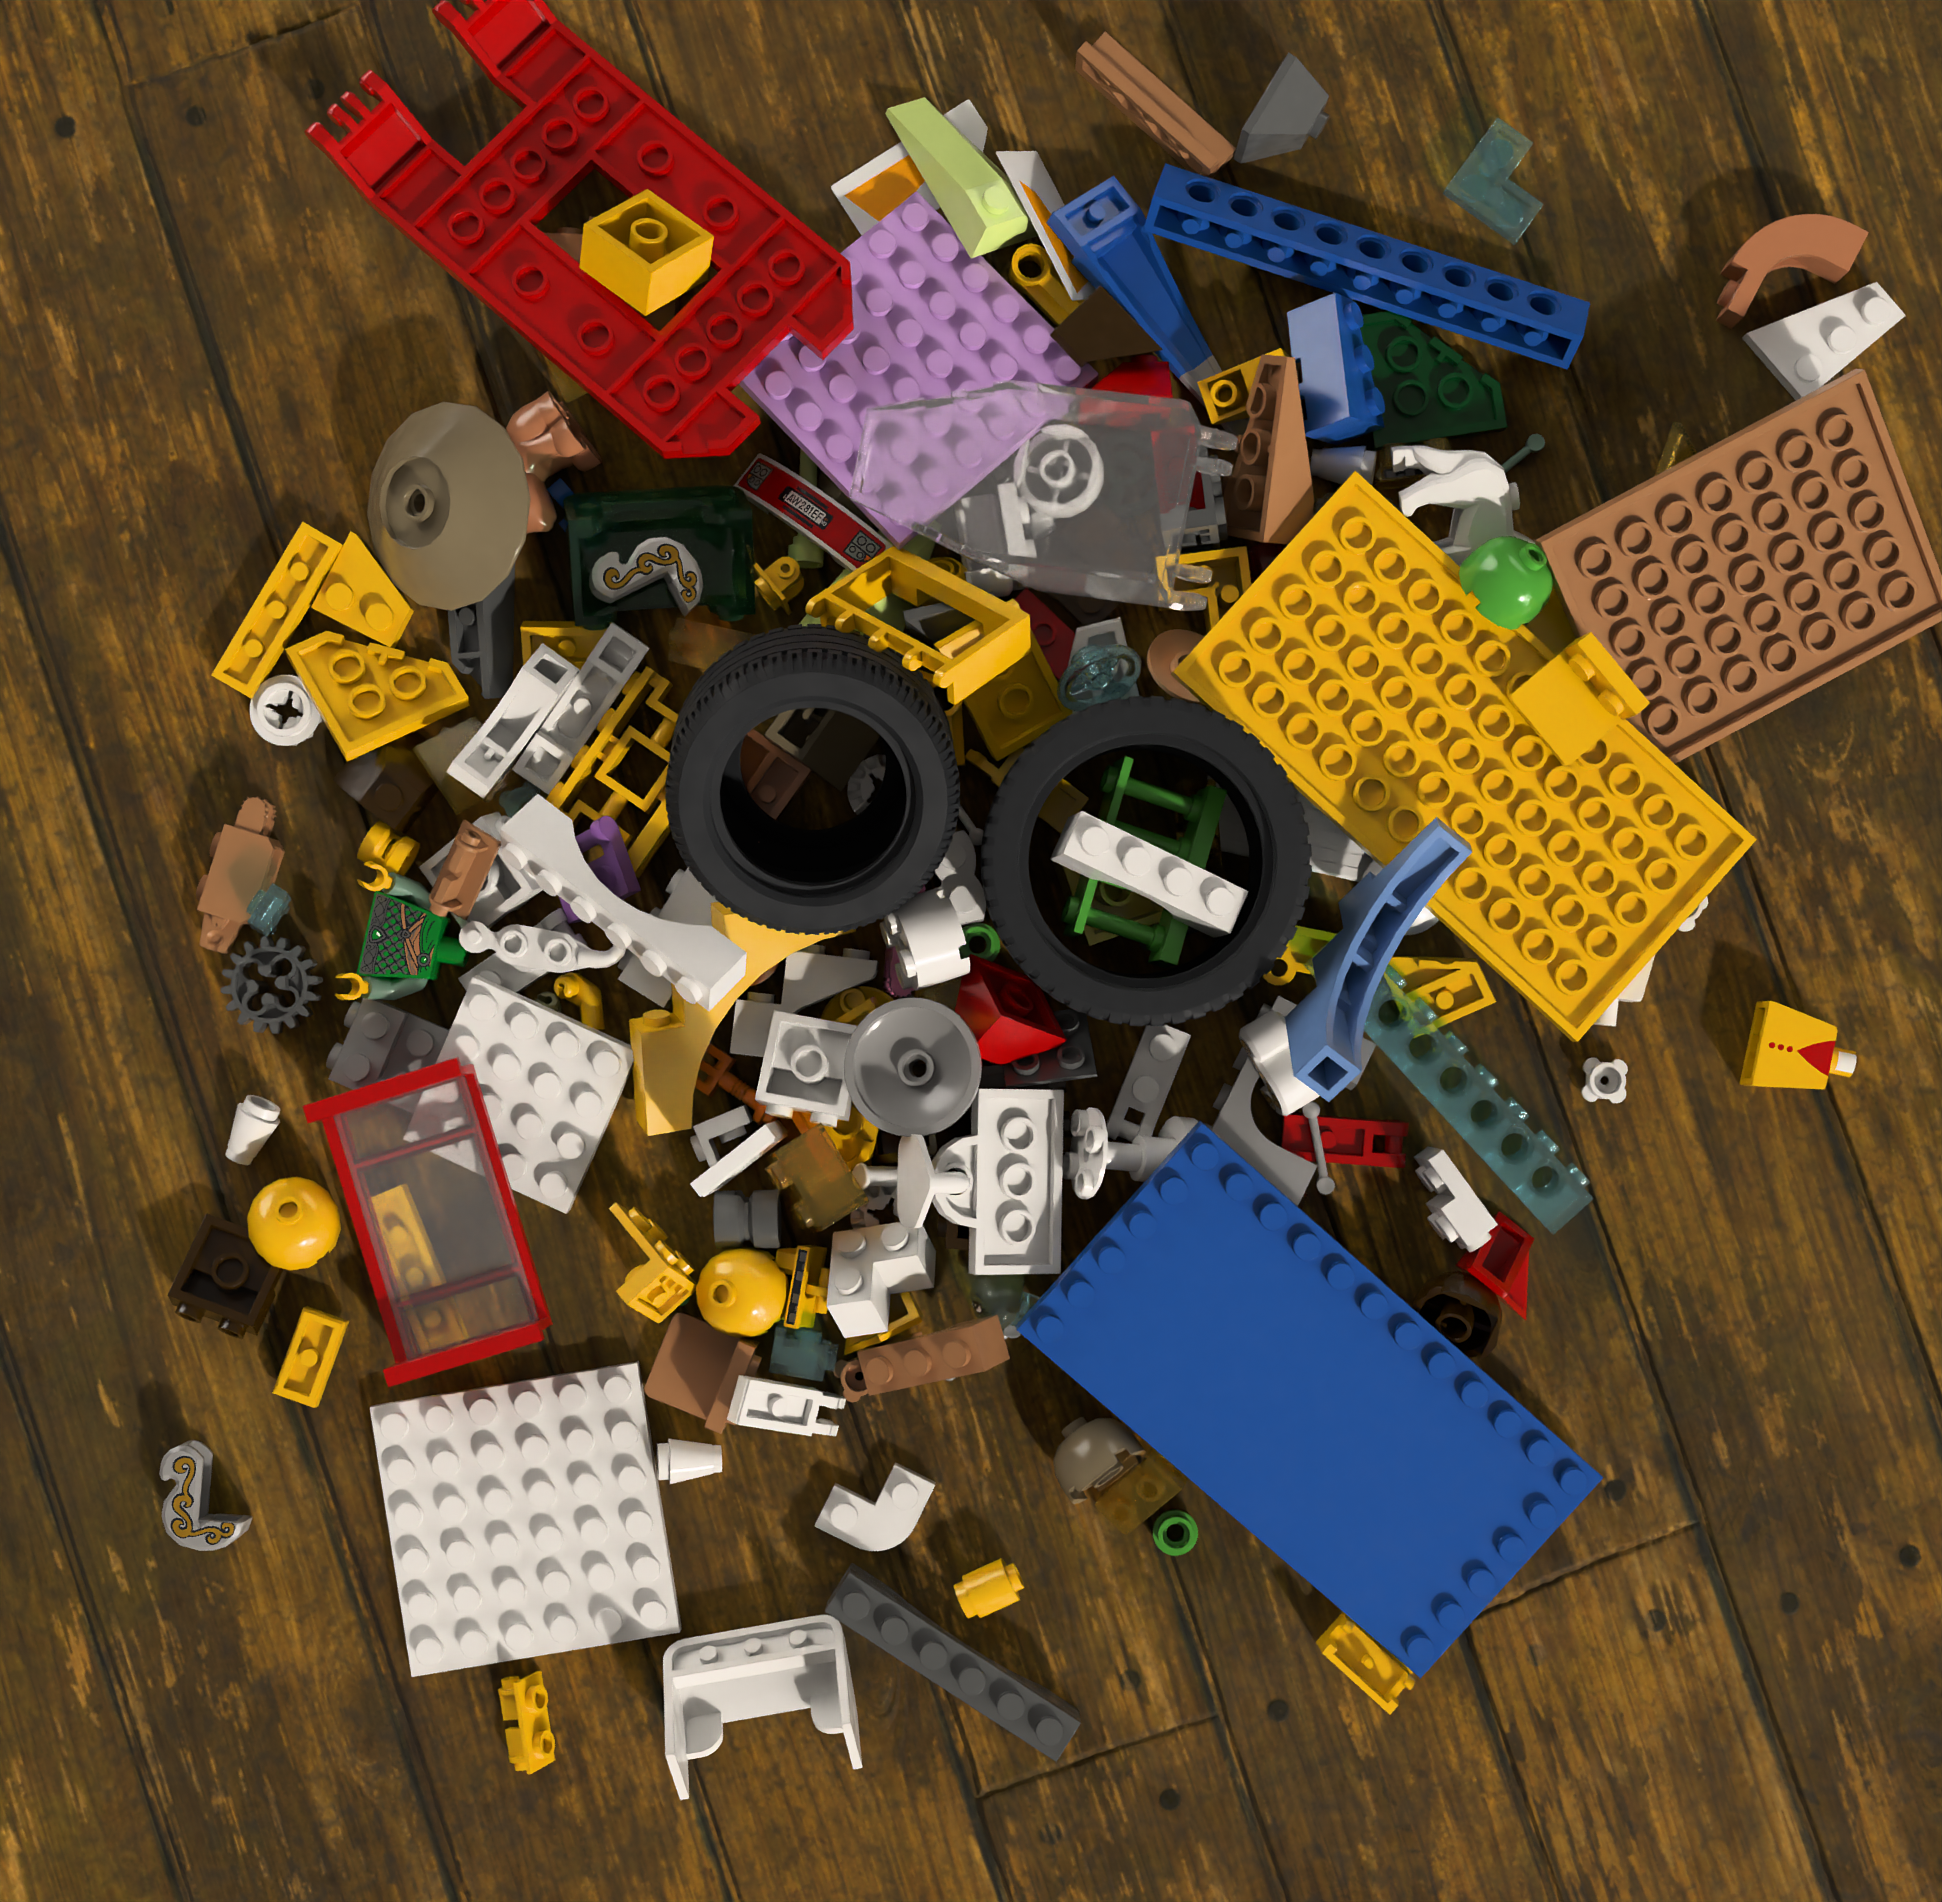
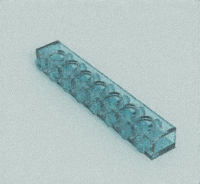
(1550, 1204)

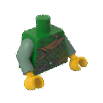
(401, 941)

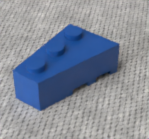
(1335, 370)

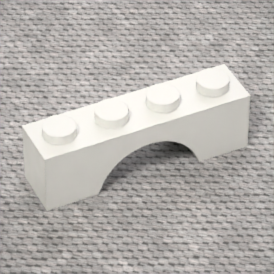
(1127, 861)

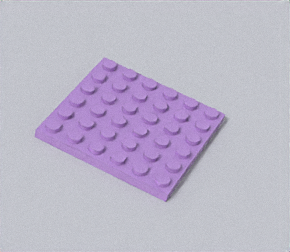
(921, 328)

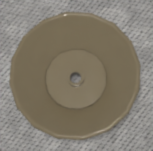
(448, 506)

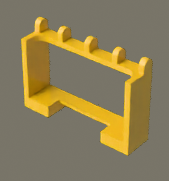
(916, 580)

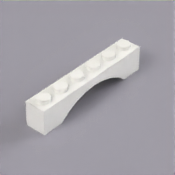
(691, 957)

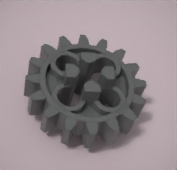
(274, 1009)

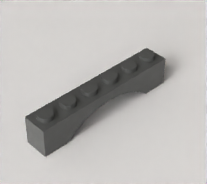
(986, 1686)

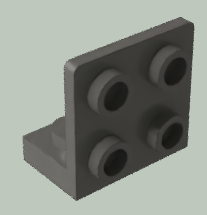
(1206, 526)

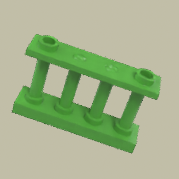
(1202, 812)

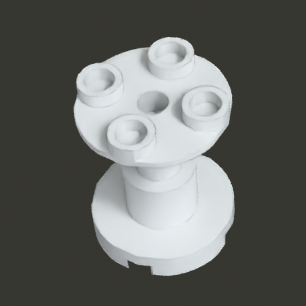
(1093, 1153)

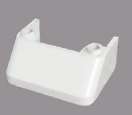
(753, 1676)

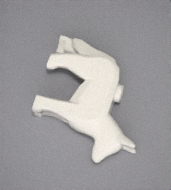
(1469, 484)

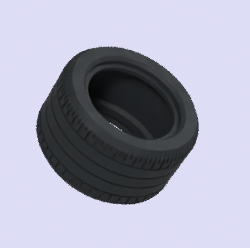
(793, 874)

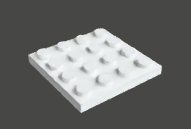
(543, 1085)

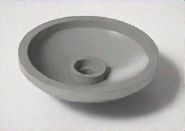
(882, 1062)

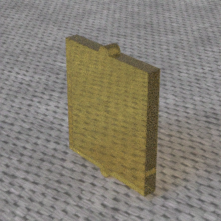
(438, 755)

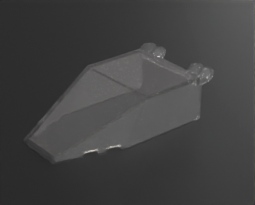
(1047, 484)

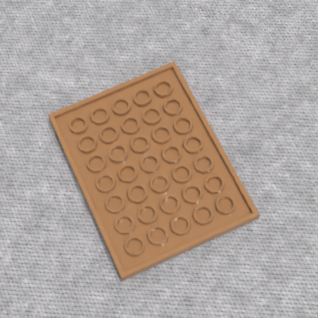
(1753, 568)

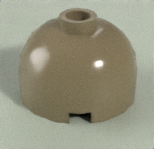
(1094, 1455)

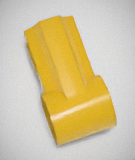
(1044, 290)

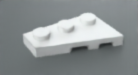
(1822, 340)

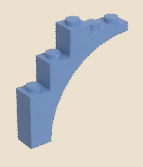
(1375, 915)

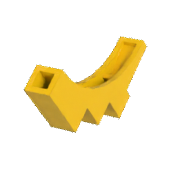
(672, 1045)

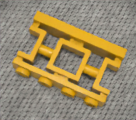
(611, 752)

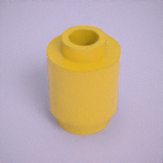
(989, 1588)

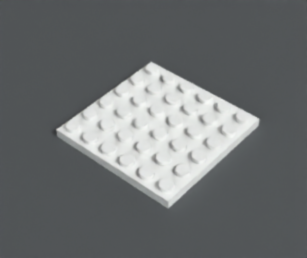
(525, 1519)

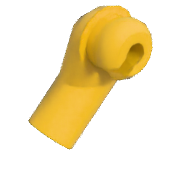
(584, 995)

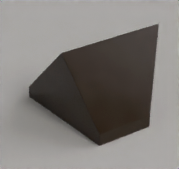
(1101, 331)

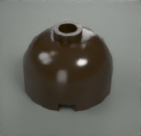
(1461, 1311)

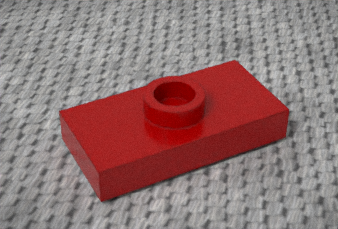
(1050, 632)

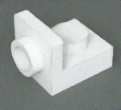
(726, 1126)

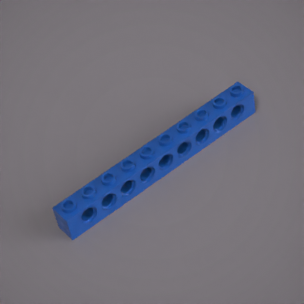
(1367, 266)

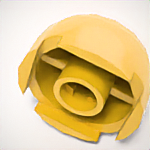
(293, 1223)
(742, 1292)

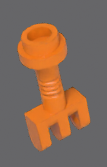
(721, 1077)

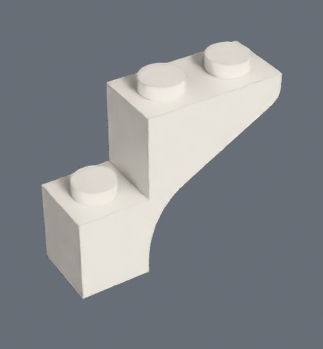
(807, 980)

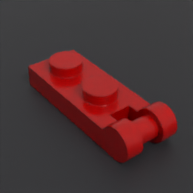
(1346, 1139)

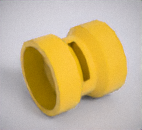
(388, 849)

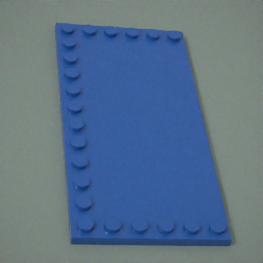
(1308, 1399)

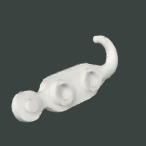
(536, 948)

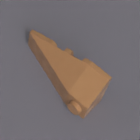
(1271, 482)

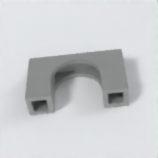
(1237, 1128)

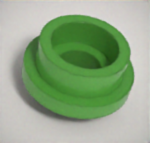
(988, 934)
(1175, 1546)

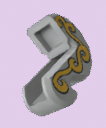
(187, 1505)

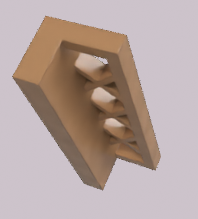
(1153, 106)

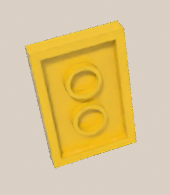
(1016, 702)

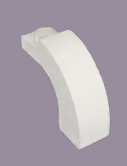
(513, 721)

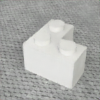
(870, 1267)

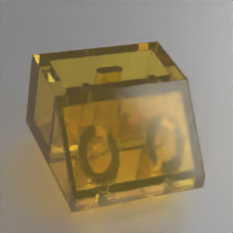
(815, 1180)

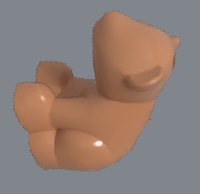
(548, 442)

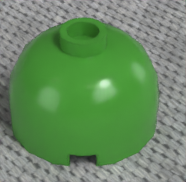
(1508, 580)

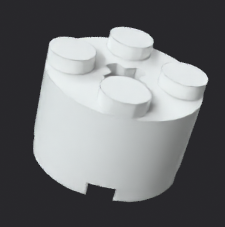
(926, 940)

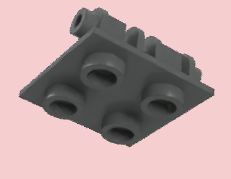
(1063, 1063)

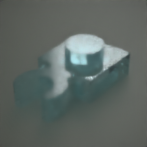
(267, 909)

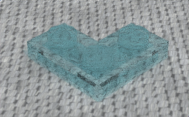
(1484, 185)

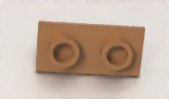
(463, 871)

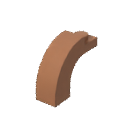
(1800, 241)

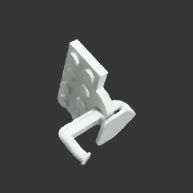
(1003, 1185)

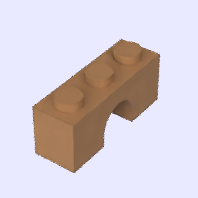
(933, 1357)

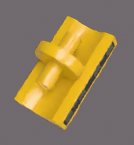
(808, 1283)

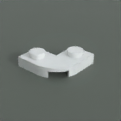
(877, 1524)

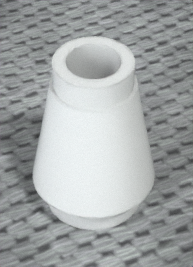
(1341, 462)
(251, 1128)
(687, 1460)

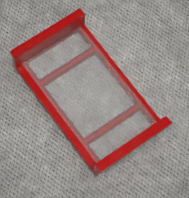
(434, 1219)

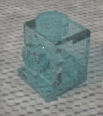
(802, 1353)

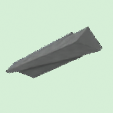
(485, 639)

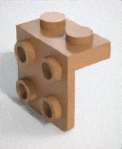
(700, 1369)

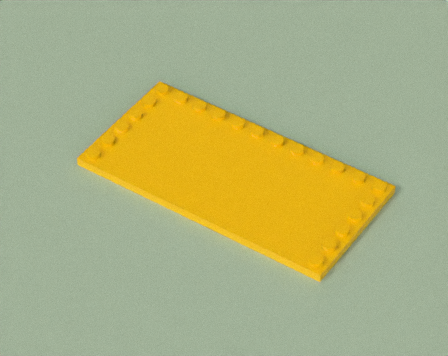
(1397, 711)

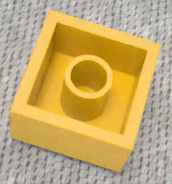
(646, 251)

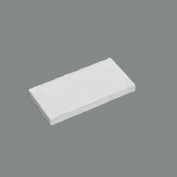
(739, 1158)

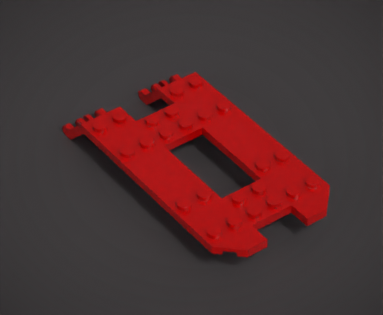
(573, 120)

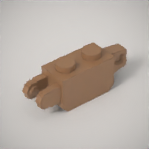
(241, 866)

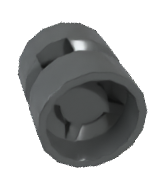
(747, 1219)

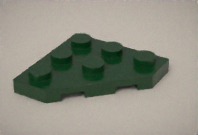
(1427, 386)

